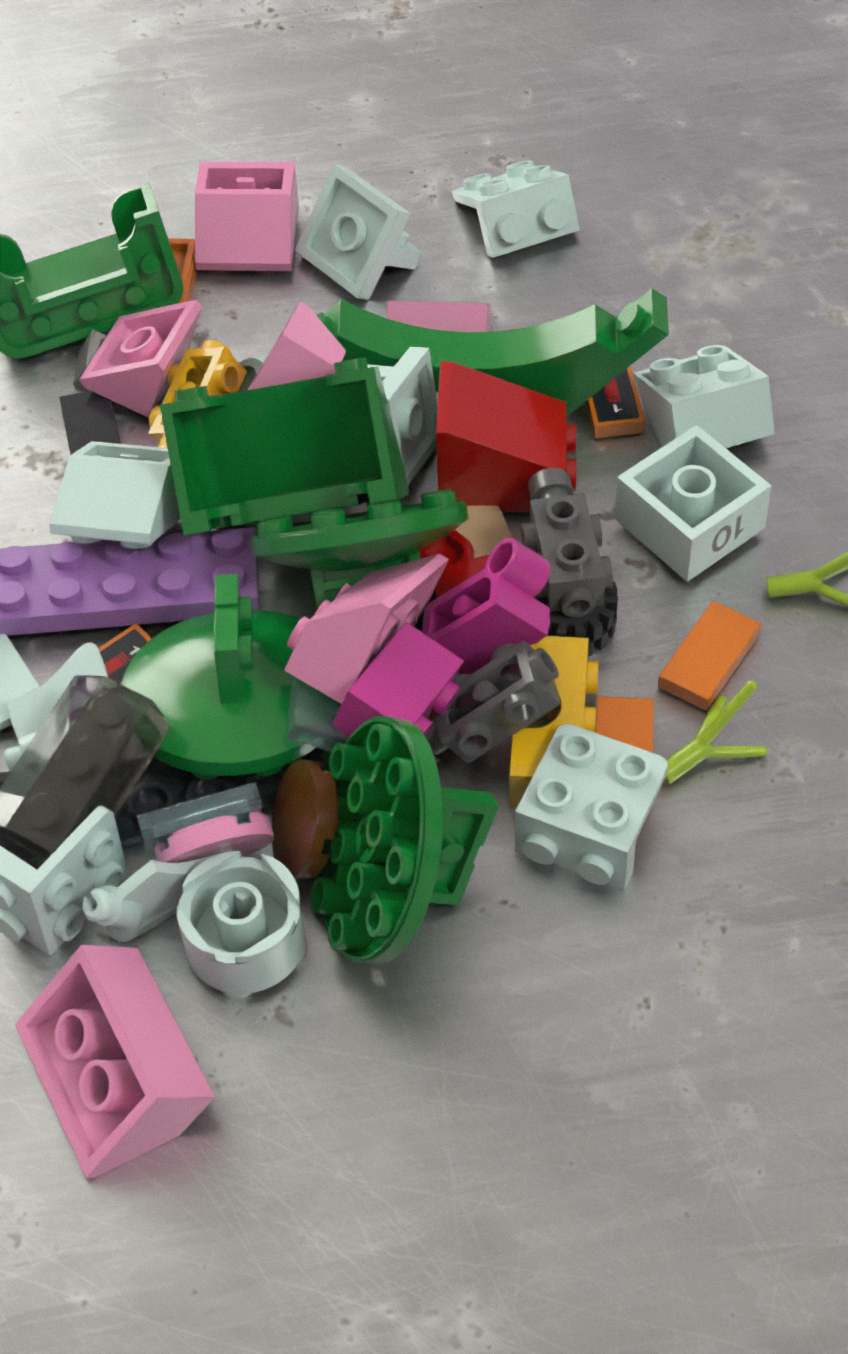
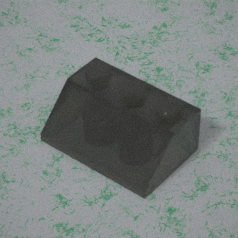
(78, 760)

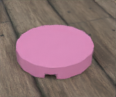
(216, 837)

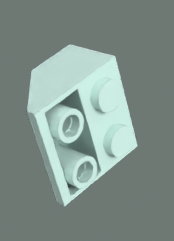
(707, 390)
(116, 495)

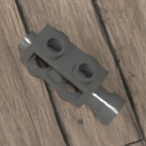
(563, 533)
(496, 702)

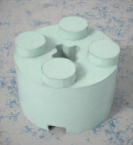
(241, 922)

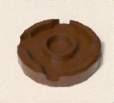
(304, 817)

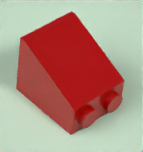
(497, 438)

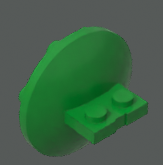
(349, 546)
(222, 688)
(395, 841)

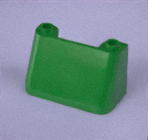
(90, 284)
(283, 449)

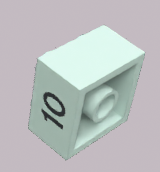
(692, 502)

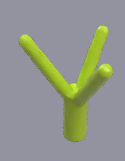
(810, 581)
(700, 746)

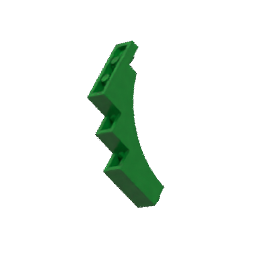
(556, 358)

